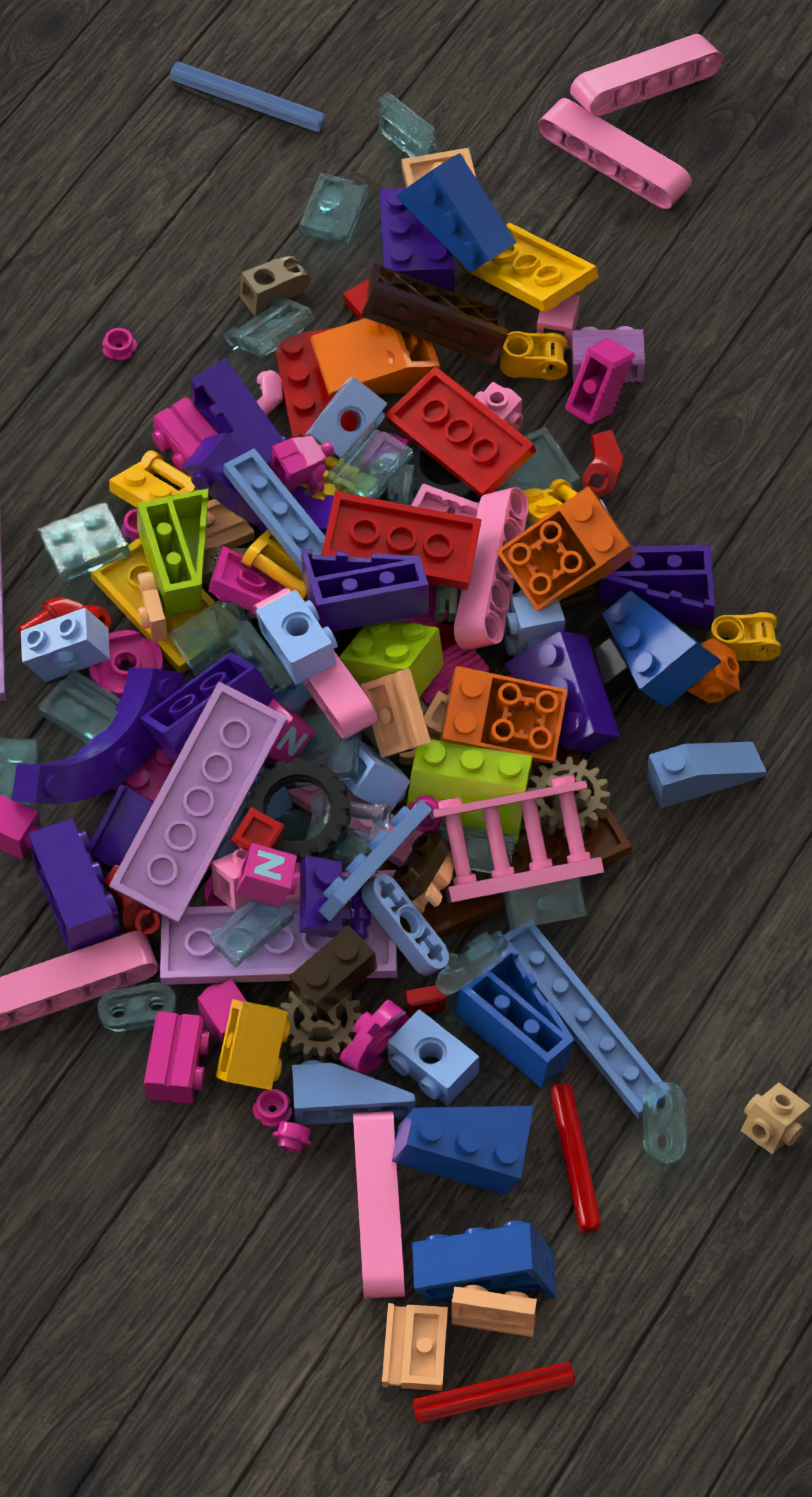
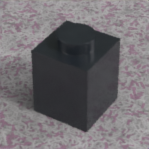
(612, 669)

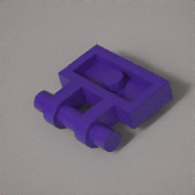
(315, 878)

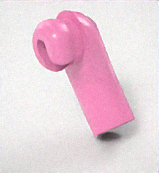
(271, 391)

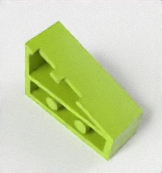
(174, 546)

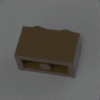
(333, 972)

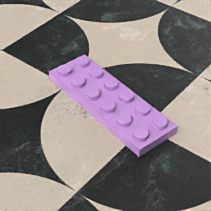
(198, 802)
(192, 959)

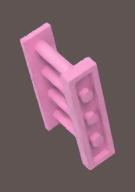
(503, 875)

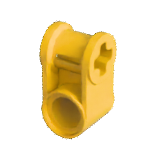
(531, 354)
(748, 635)

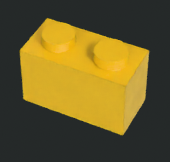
(253, 1044)

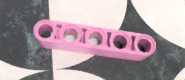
(646, 75)
(615, 153)
(484, 605)
(337, 693)
(75, 978)
(378, 1205)

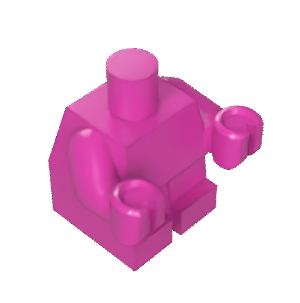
(301, 462)

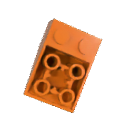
(373, 354)
(566, 550)
(503, 714)

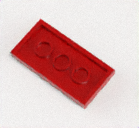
(304, 385)
(460, 433)
(383, 527)

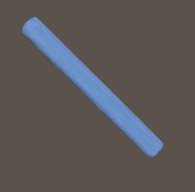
(248, 96)

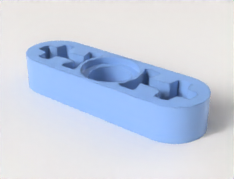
(414, 951)

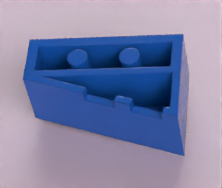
(458, 213)
(656, 650)
(516, 1019)
(467, 1144)
(492, 1258)

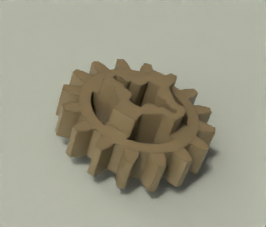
(588, 806)
(321, 1037)

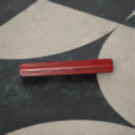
(575, 1158)
(493, 1392)

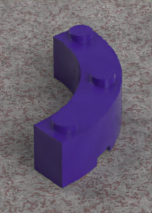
(206, 472)
(109, 755)

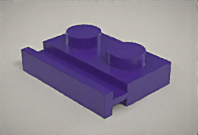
(119, 826)

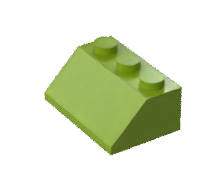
(473, 774)

